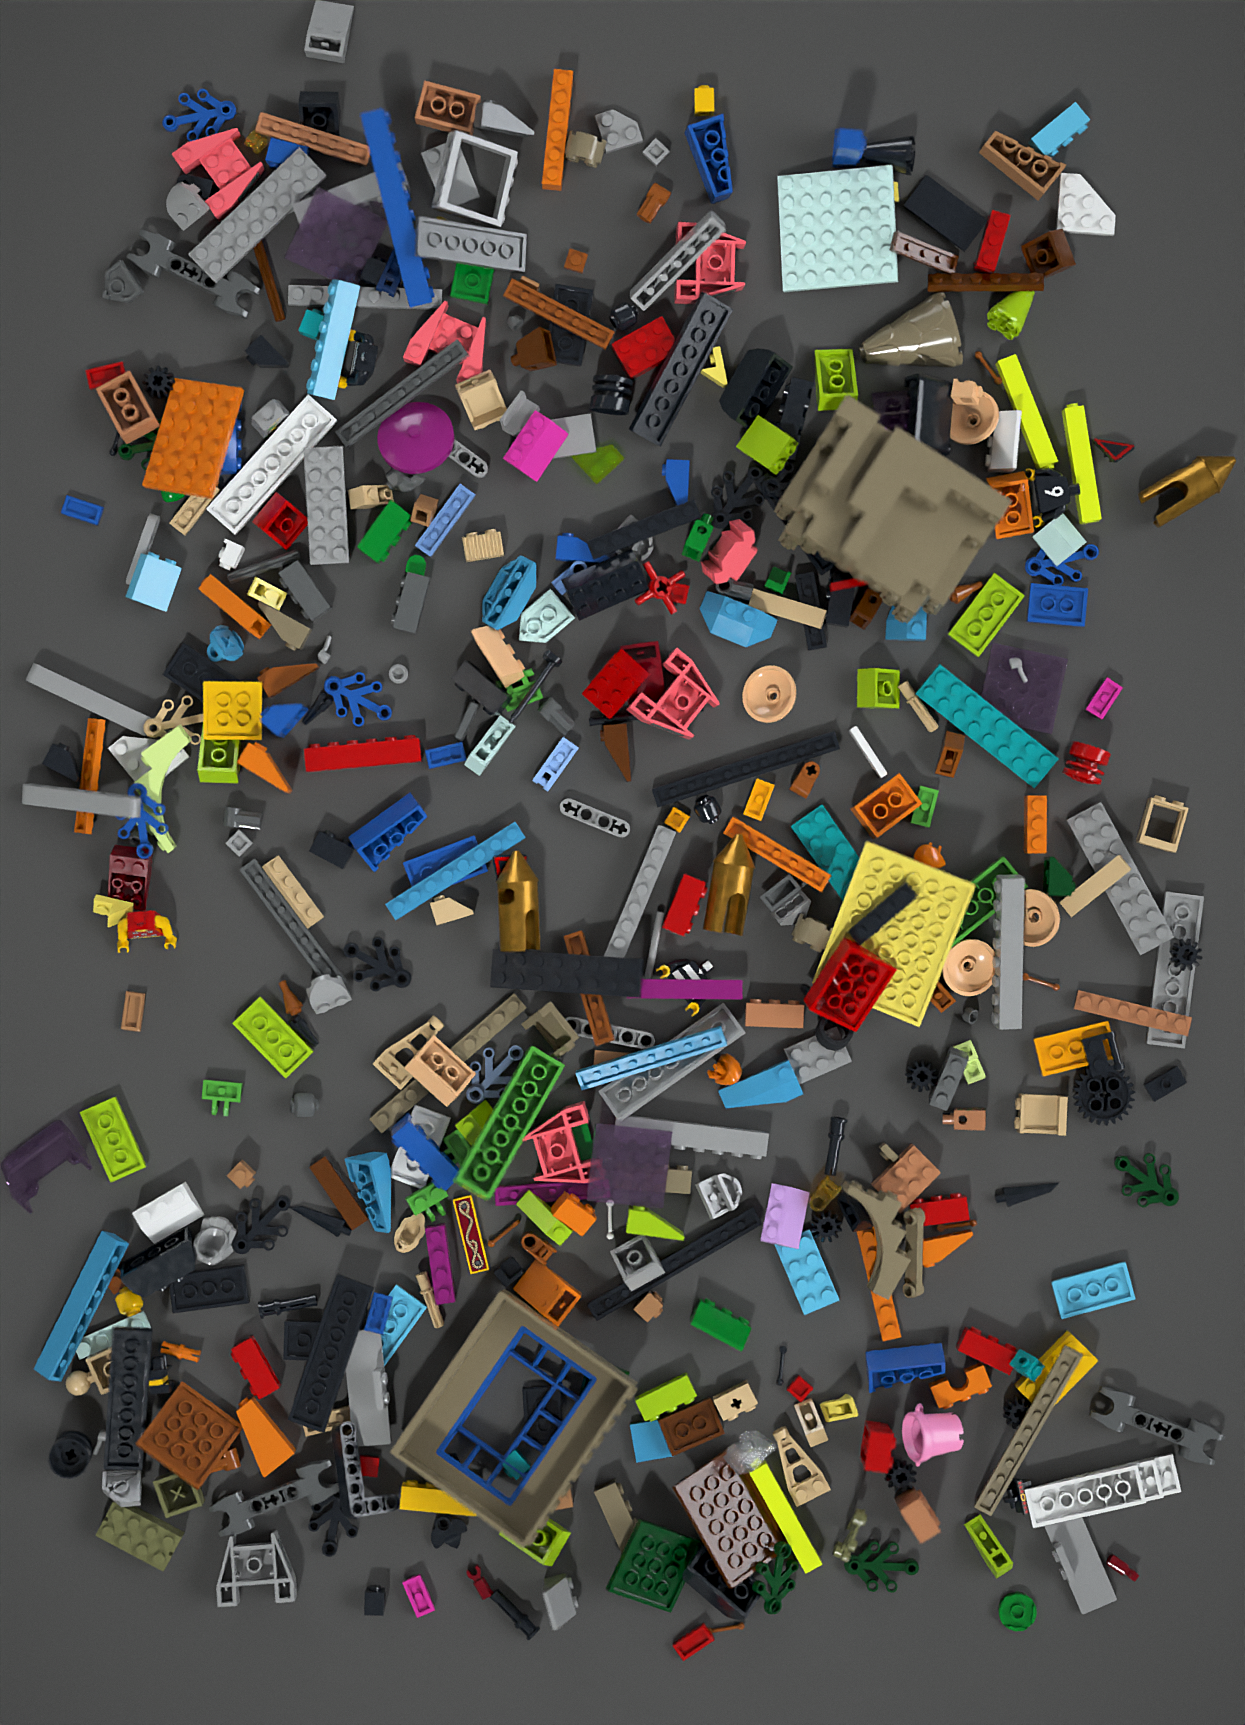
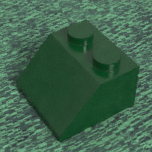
(1056, 879)

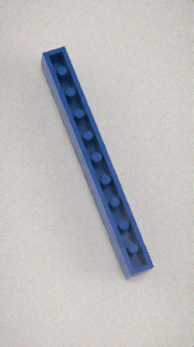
(396, 206)

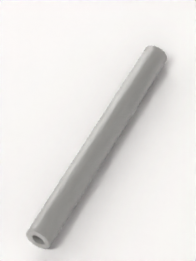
(654, 945)

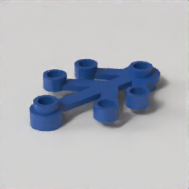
(202, 115)
(1042, 564)
(355, 697)
(144, 817)

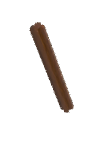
(269, 282)

